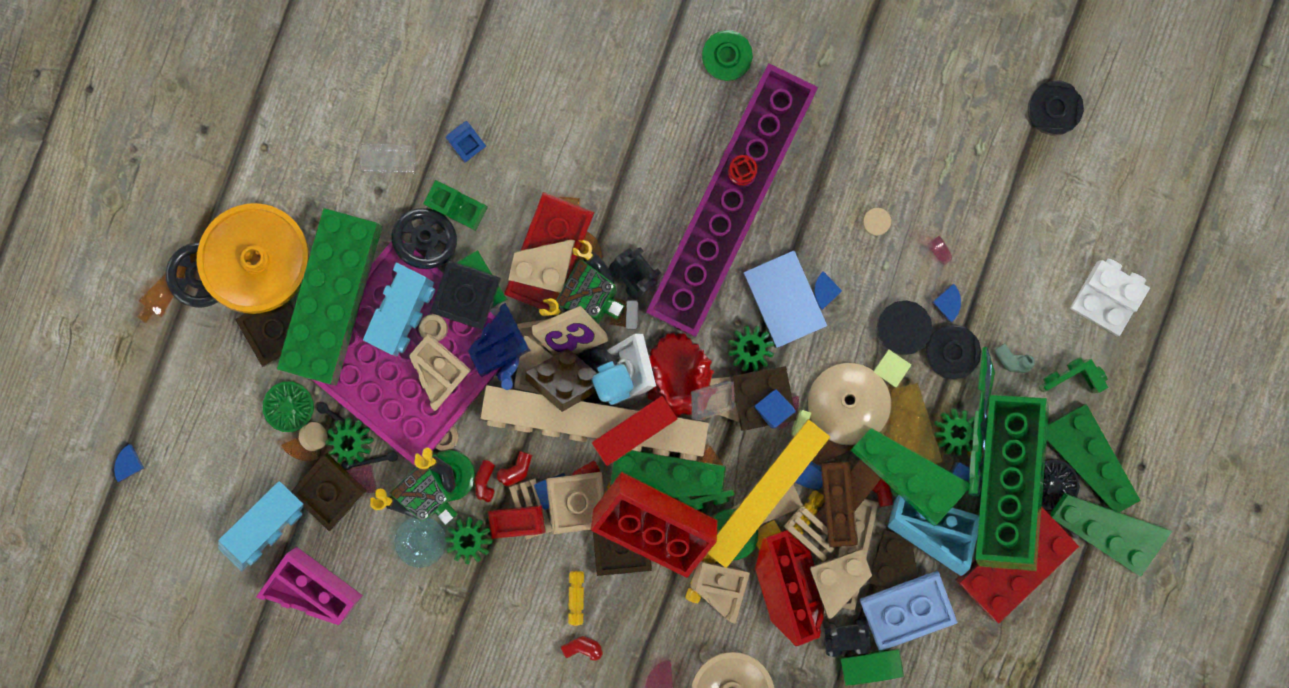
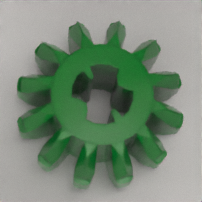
(755, 340)
(340, 435)
(955, 442)
(471, 549)

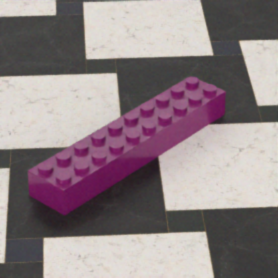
(730, 209)

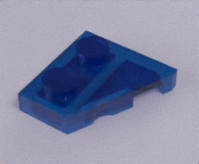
(498, 344)

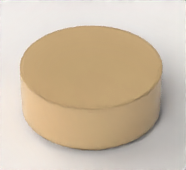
(876, 221)
(433, 325)
(313, 436)
(449, 440)

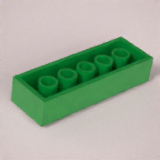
(330, 297)
(1012, 483)

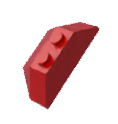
(790, 587)

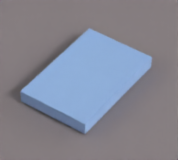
(785, 299)
(908, 611)

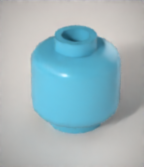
(612, 383)

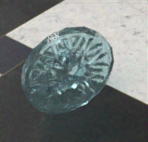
(420, 542)

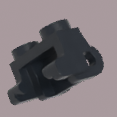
(634, 272)
(846, 638)

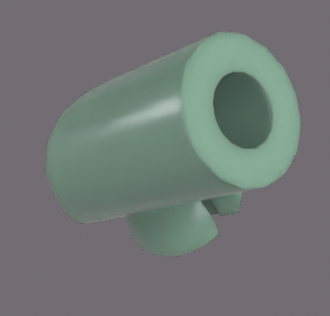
(1012, 362)

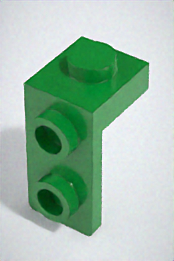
(1094, 376)
(696, 502)

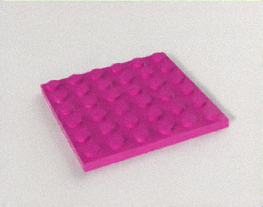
(387, 388)

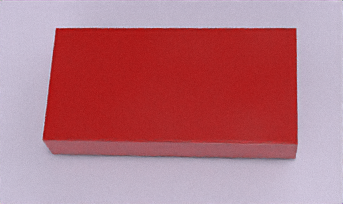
(516, 522)

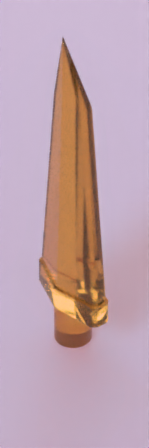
(158, 296)

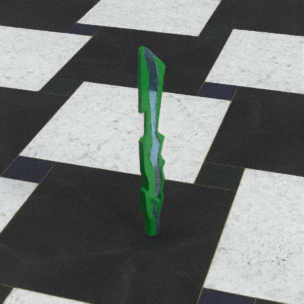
(980, 423)

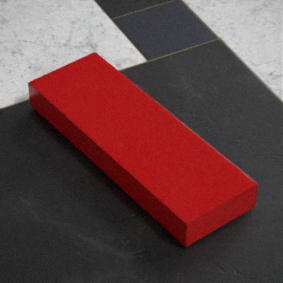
(634, 430)

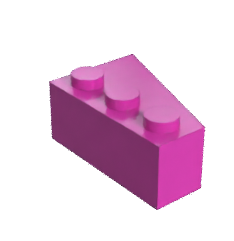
(310, 588)

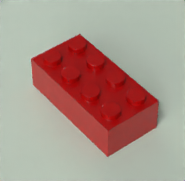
(654, 525)
(1002, 589)

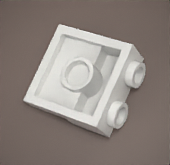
(1110, 296)
(634, 355)

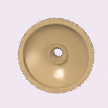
(846, 422)
(732, 670)

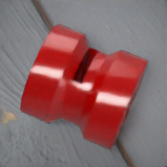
(743, 174)

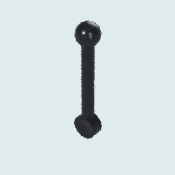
(324, 409)
(392, 456)

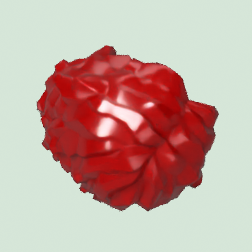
(678, 371)

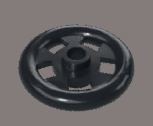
(406, 250)
(178, 285)

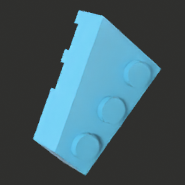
(399, 310)
(260, 526)
(948, 542)

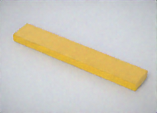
(768, 492)

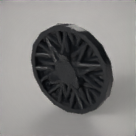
(1058, 479)

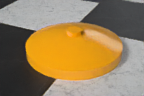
(252, 258)

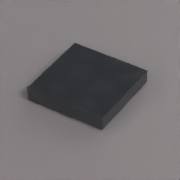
(465, 295)

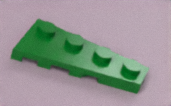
(1087, 451)
(671, 474)
(913, 477)
(1120, 536)

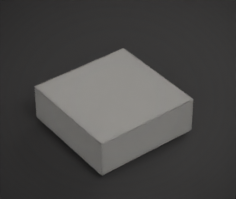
(632, 315)

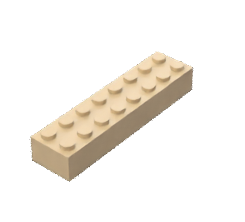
(585, 420)

